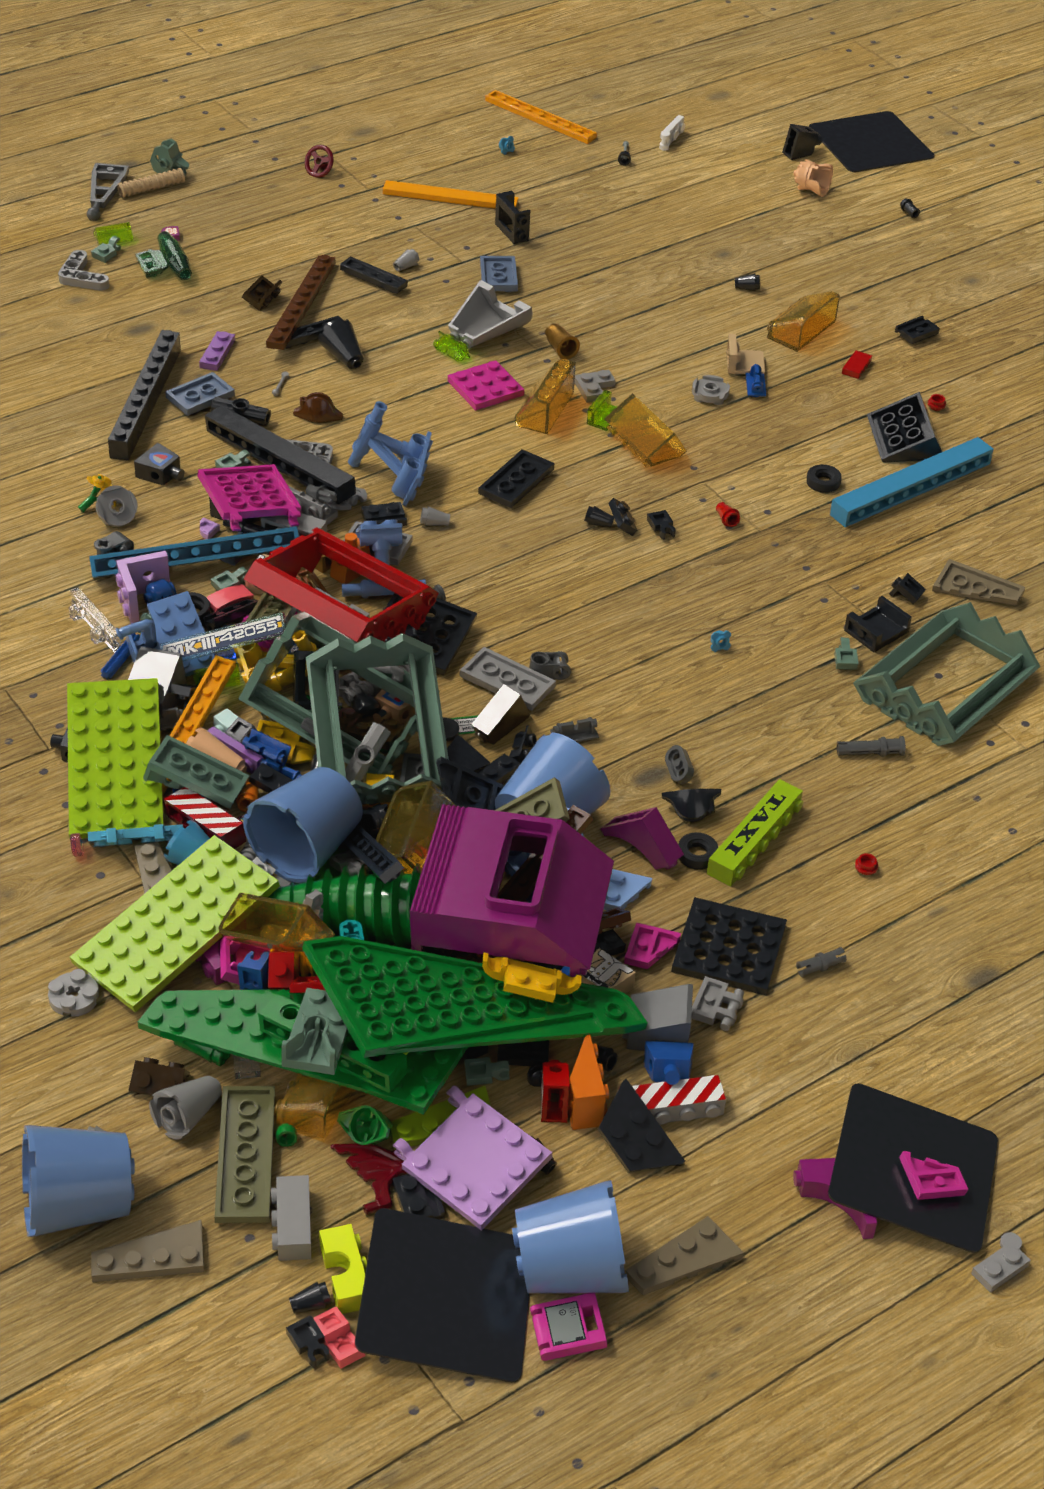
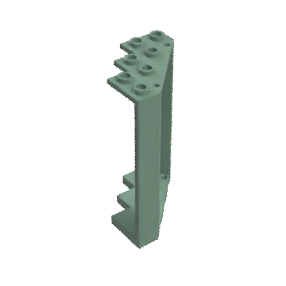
(369, 654)
(879, 689)
(292, 715)

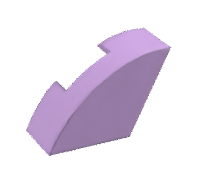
(208, 528)

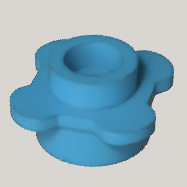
(503, 145)
(716, 637)

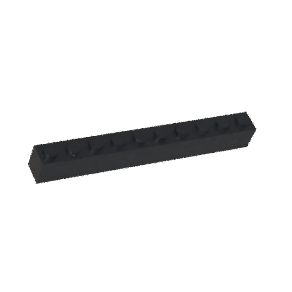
(144, 395)
(276, 450)

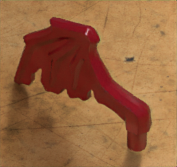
(375, 1165)

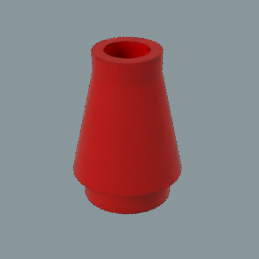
(729, 515)

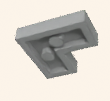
(591, 384)

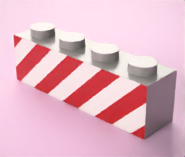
(685, 1100)

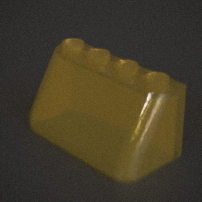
(804, 320)
(547, 398)
(643, 433)
(412, 822)
(272, 923)
(312, 1106)

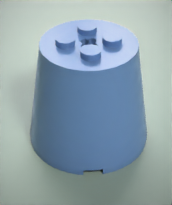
(566, 761)
(303, 823)
(74, 1177)
(572, 1243)

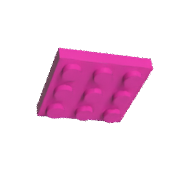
(485, 385)

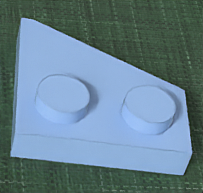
(624, 888)

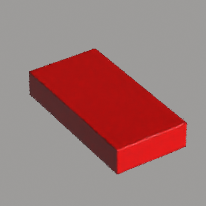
(857, 364)

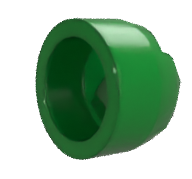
(290, 1135)

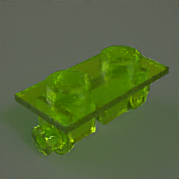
(456, 349)

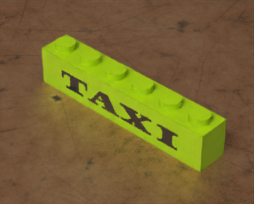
(755, 833)

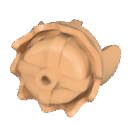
(814, 177)

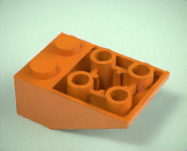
(586, 1089)

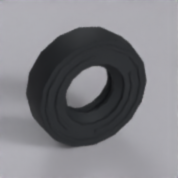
(824, 471)
(697, 839)

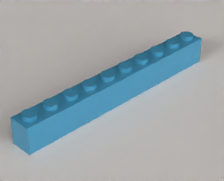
(911, 482)
(201, 550)

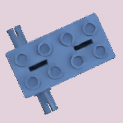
(412, 453)
(379, 538)

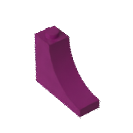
(648, 834)
(814, 1180)

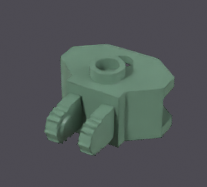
(169, 157)

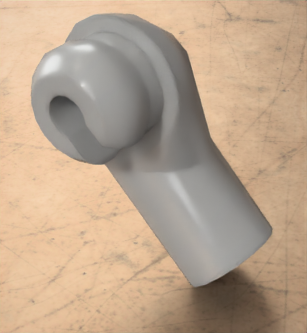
(397, 672)

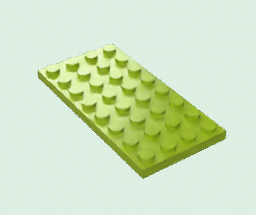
(109, 747)
(171, 923)

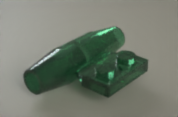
(169, 256)

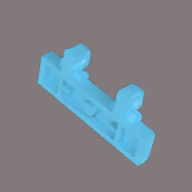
(125, 836)

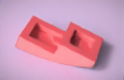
(229, 596)
(338, 1337)

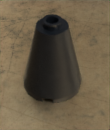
(342, 342)

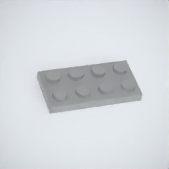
(495, 670)

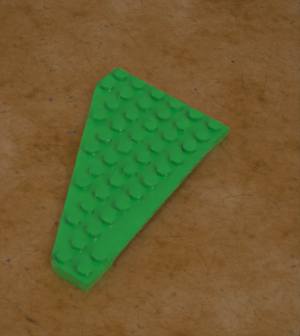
(430, 1001)
(231, 1024)

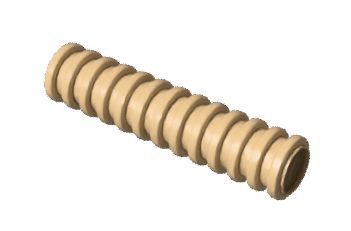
(151, 182)

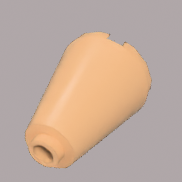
(210, 745)

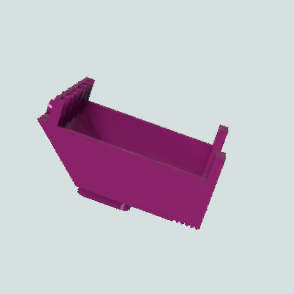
(463, 875)

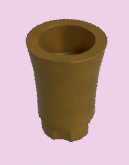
(562, 341)

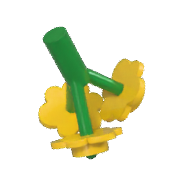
(100, 483)

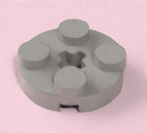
(710, 389)
(121, 496)
(73, 982)

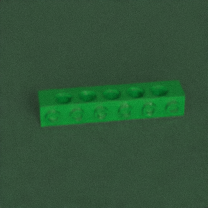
(380, 1071)

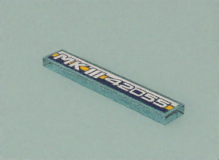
(228, 637)

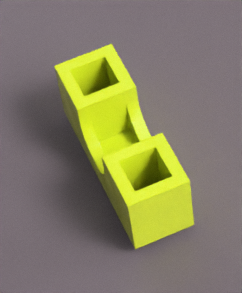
(341, 1249)

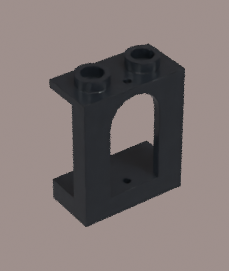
(508, 214)
(299, 695)

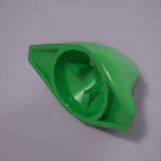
(365, 1124)

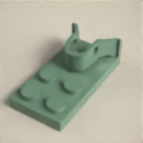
(195, 771)
(315, 1036)

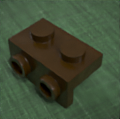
(261, 292)
(151, 1077)

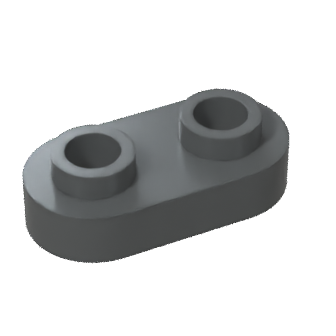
(679, 764)

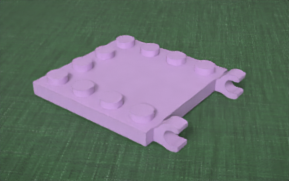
(474, 1159)

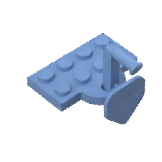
(171, 620)

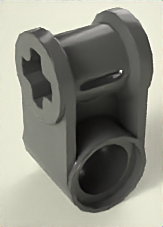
(113, 543)
(549, 664)

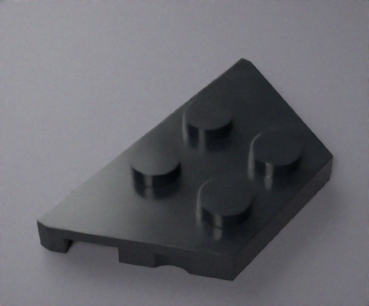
(466, 786)
(636, 1134)

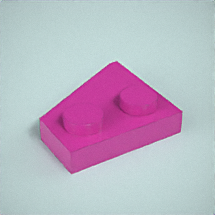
(649, 945)
(932, 1178)

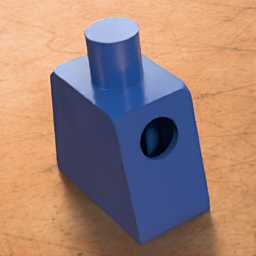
(668, 1061)

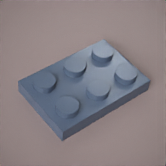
(499, 272)
(199, 393)

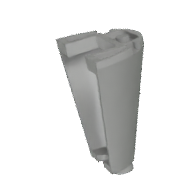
(485, 317)

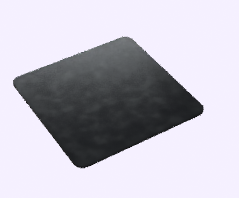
(871, 141)
(874, 1182)
(443, 1296)

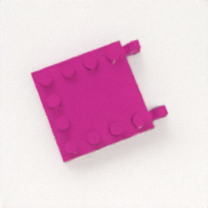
(249, 493)

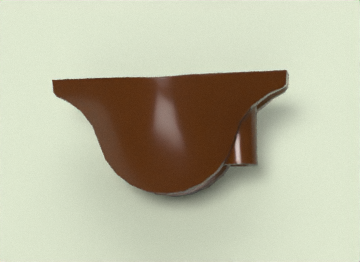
(317, 408)

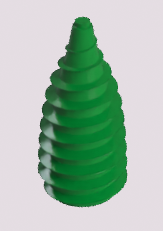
(364, 898)

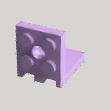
(132, 581)

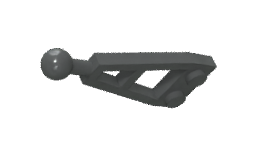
(104, 171)

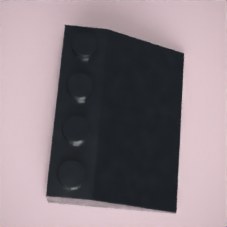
(904, 431)

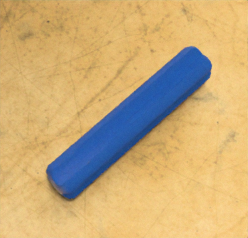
(117, 659)

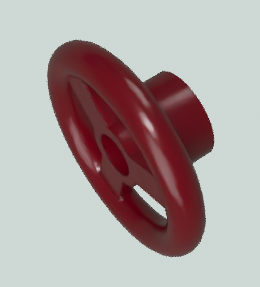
(321, 162)

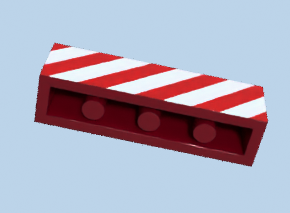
(189, 805)

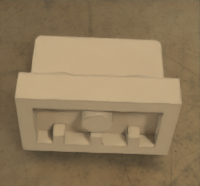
(742, 360)

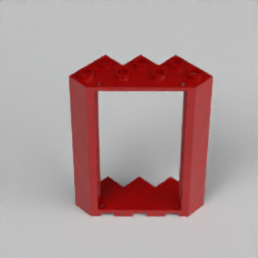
(278, 574)

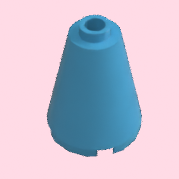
(185, 842)

